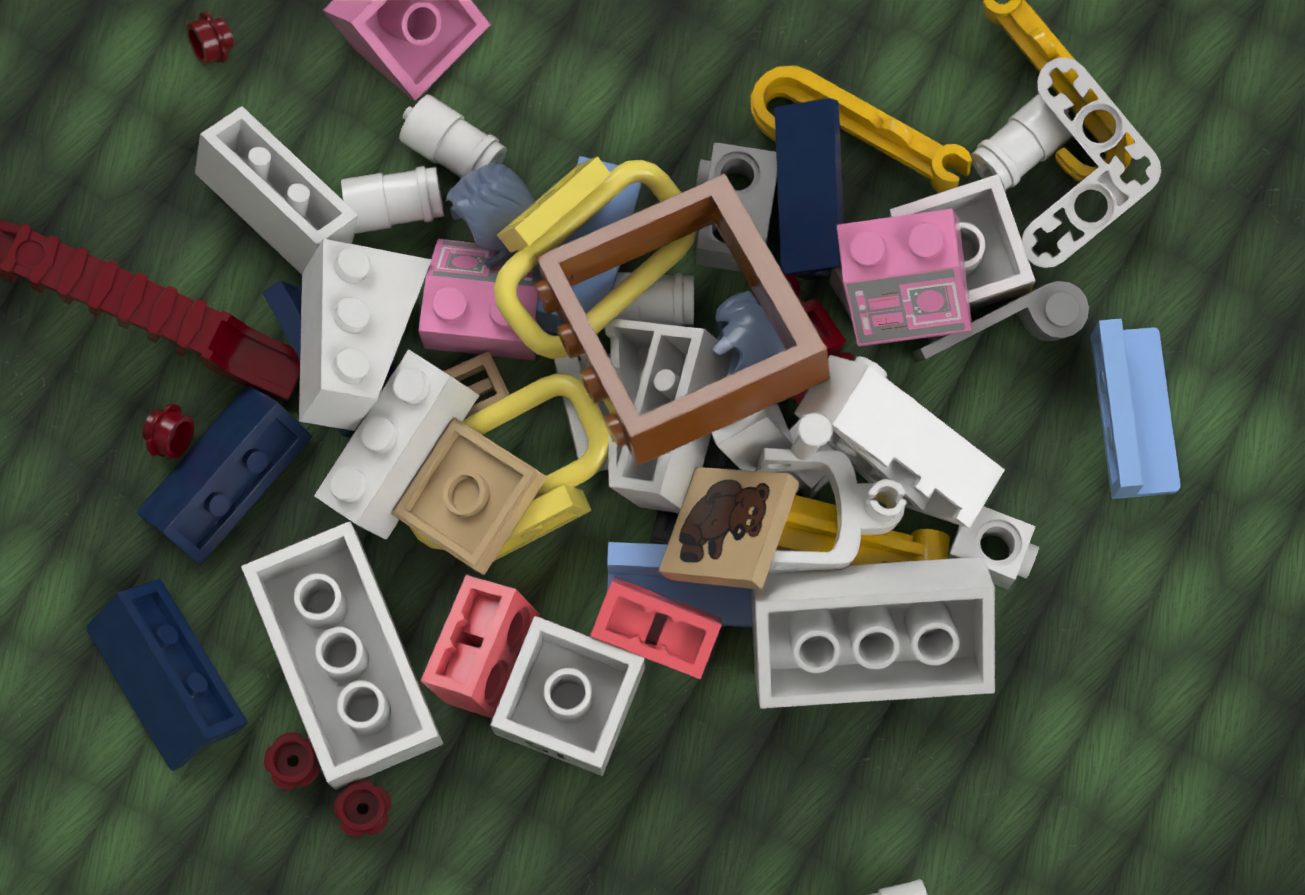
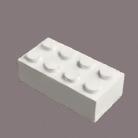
(874, 633)
(342, 655)

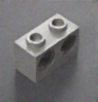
(758, 198)

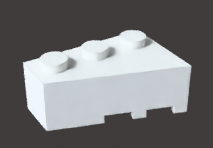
(351, 327)
(656, 368)
(901, 441)

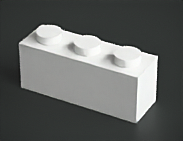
(271, 188)
(394, 443)

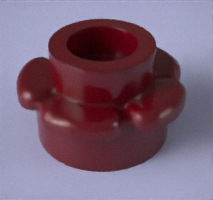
(209, 39)
(168, 432)
(277, 761)
(347, 804)

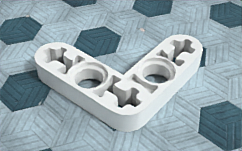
(1103, 179)

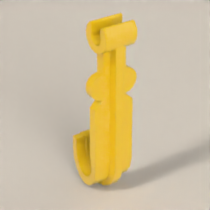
(1042, 47)
(862, 122)
(813, 528)

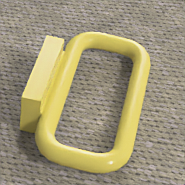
(555, 219)
(558, 498)

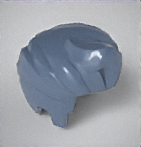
(488, 203)
(745, 332)

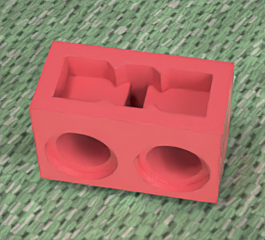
(656, 627)
(479, 646)

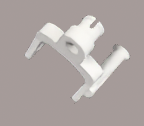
(855, 503)

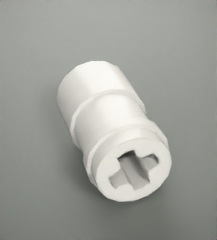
(447, 138)
(1022, 143)
(393, 198)
(665, 302)

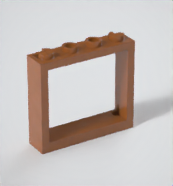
(717, 404)

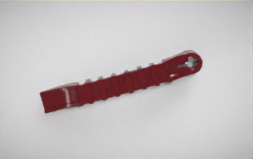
(218, 337)

